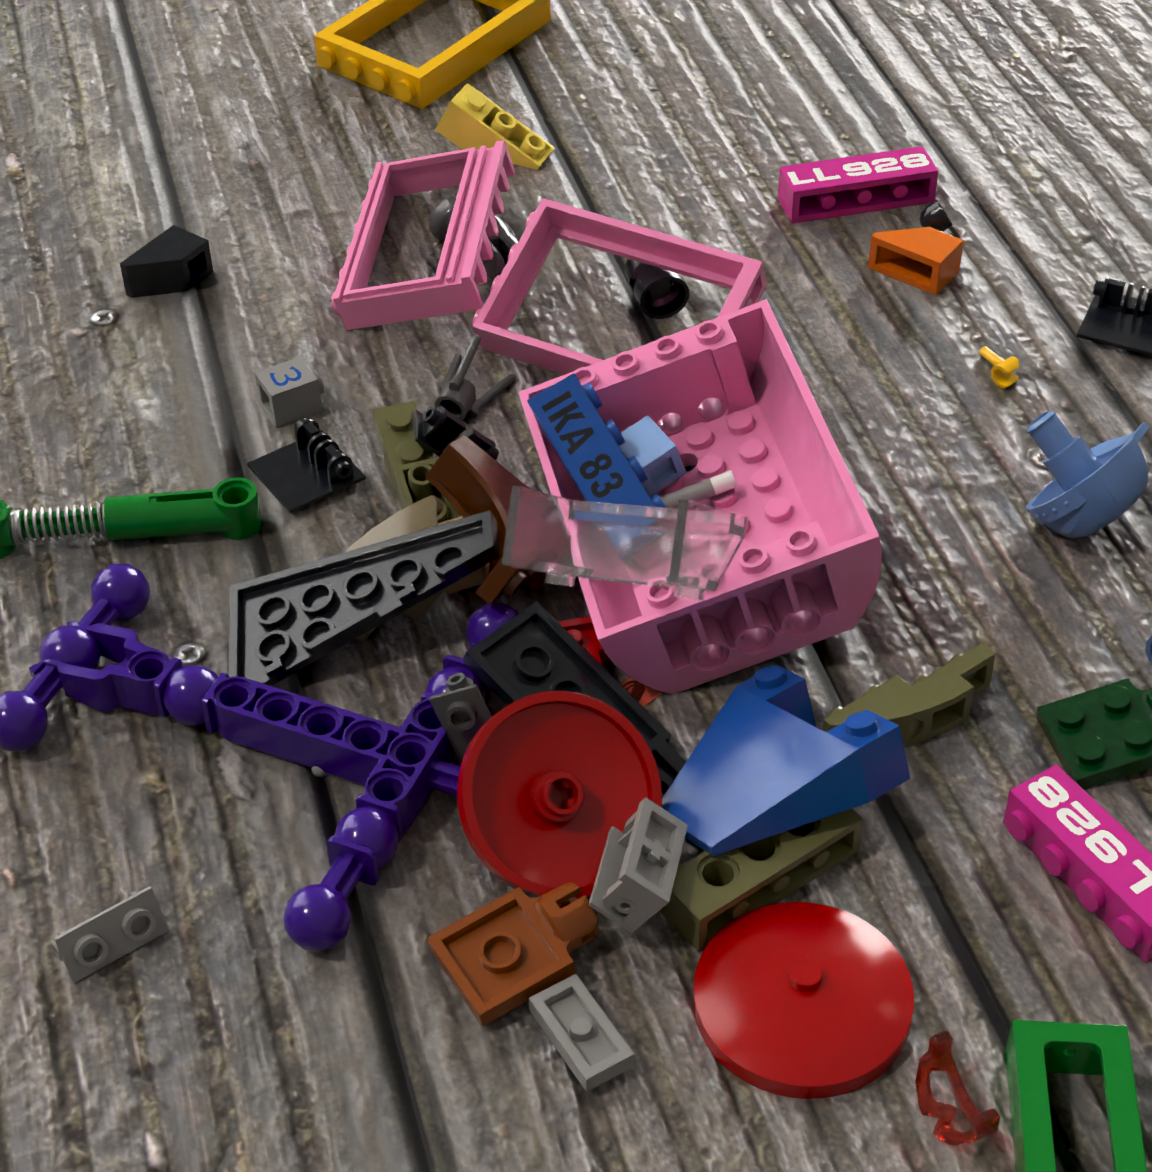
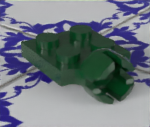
(1101, 732)

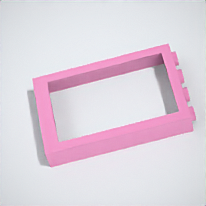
(644, 245)

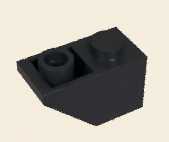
(167, 264)

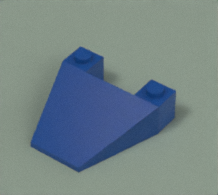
(772, 768)

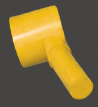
(1002, 369)

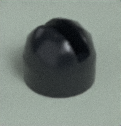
(935, 217)

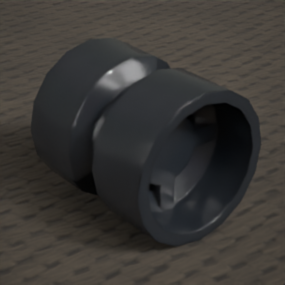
(656, 289)

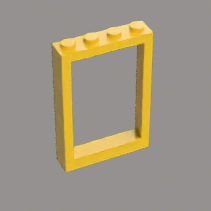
(341, 53)

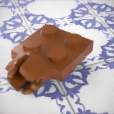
(514, 948)

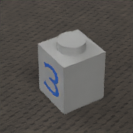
(289, 391)

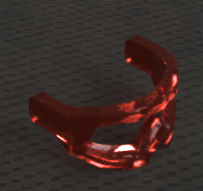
(940, 1059)

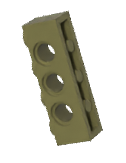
(721, 887)

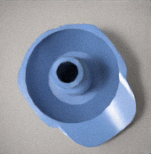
(1089, 484)

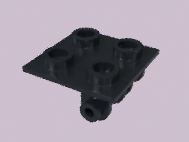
(1119, 318)
(306, 468)

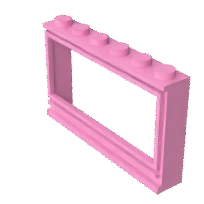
(466, 238)

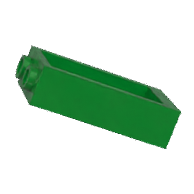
(1070, 1049)

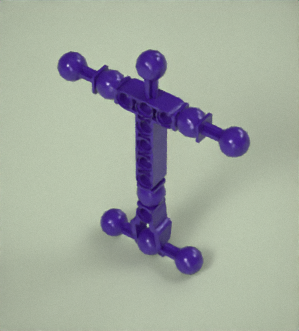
(392, 761)

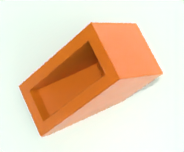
(917, 257)

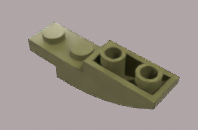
(405, 459)
(932, 702)

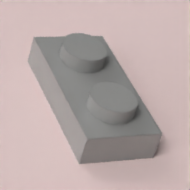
(581, 1032)

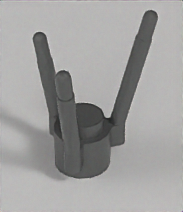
(459, 393)

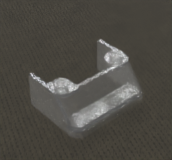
(622, 542)

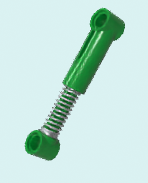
(226, 509)

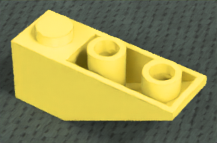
(477, 121)

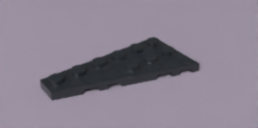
(319, 606)

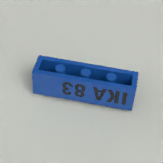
(589, 445)

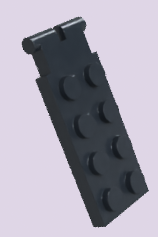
(540, 656)

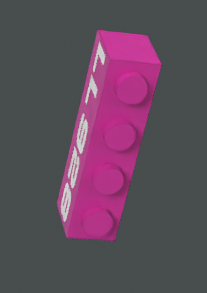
(857, 184)
(1087, 852)

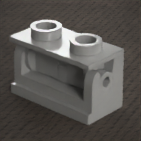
(639, 866)

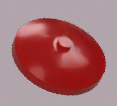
(549, 786)
(803, 1000)

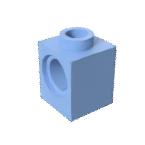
(654, 453)

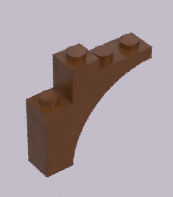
(476, 485)

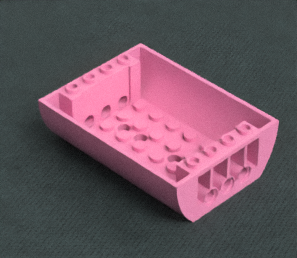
(809, 545)

